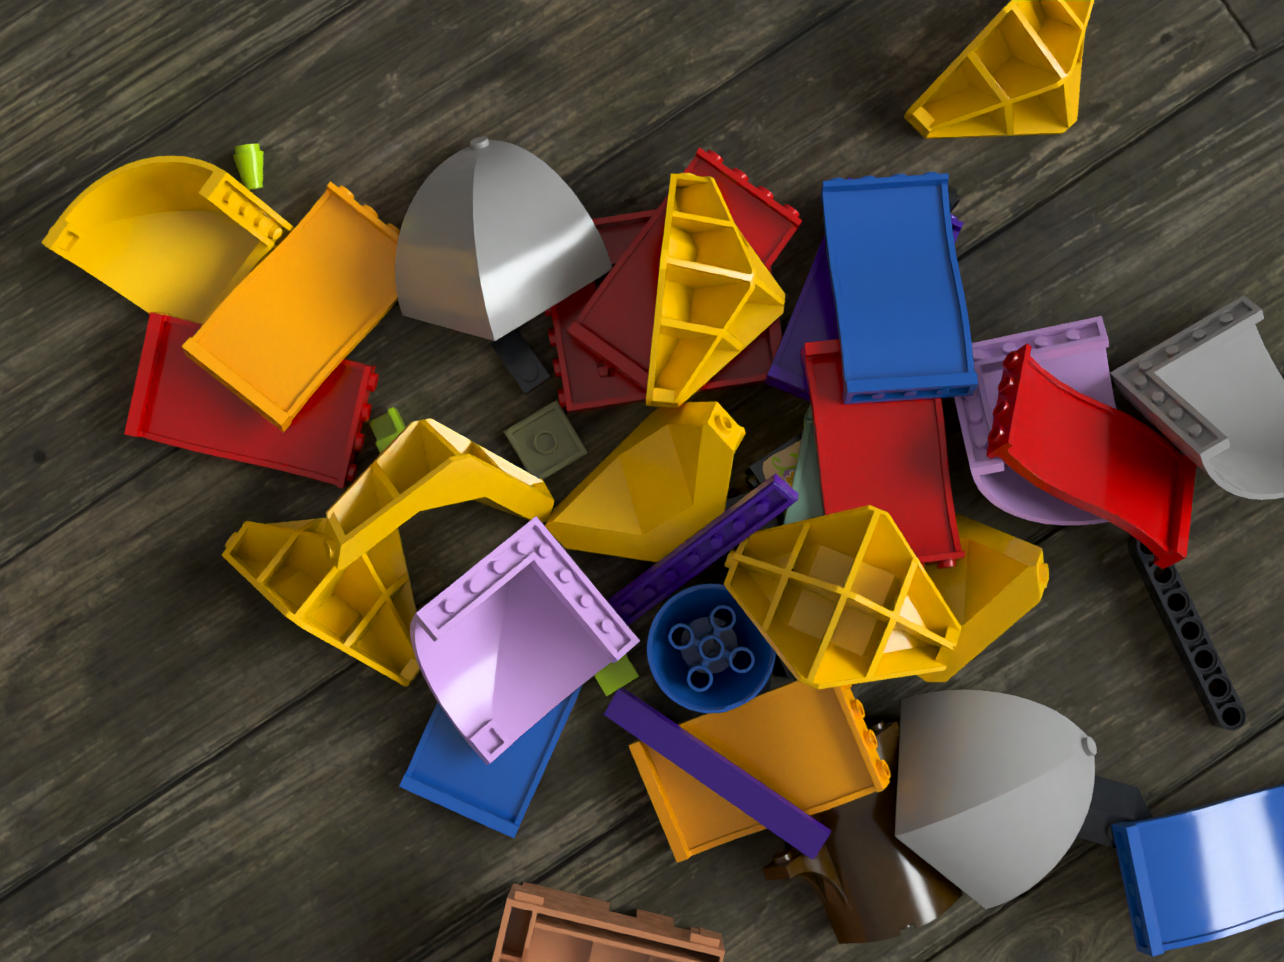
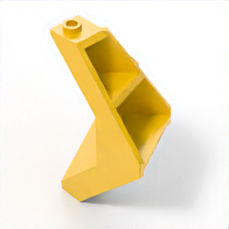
(1012, 77)
(709, 293)
(423, 471)
(653, 486)
(987, 588)
(843, 599)
(355, 609)

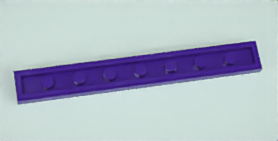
(703, 548)
(718, 773)

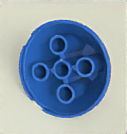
(708, 651)

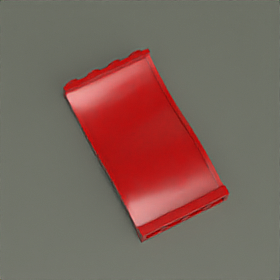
(622, 310)
(193, 411)
(1093, 457)
(883, 458)

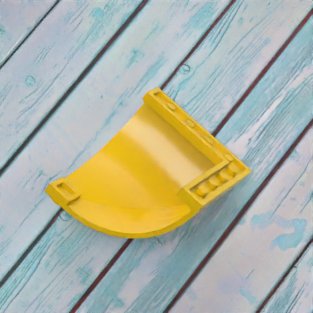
(168, 234)

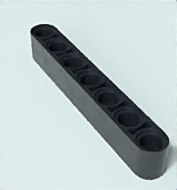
(1198, 639)

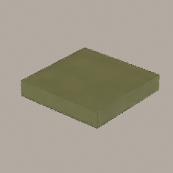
(546, 441)

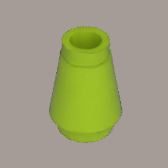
(250, 165)

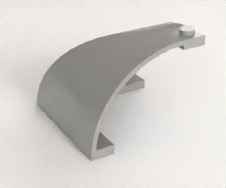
(493, 242)
(1216, 399)
(990, 788)

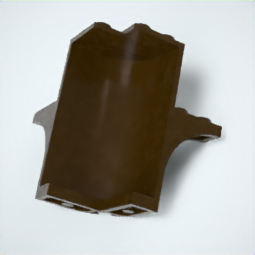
(863, 871)

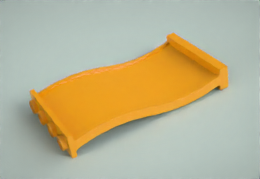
(302, 308)
(791, 739)

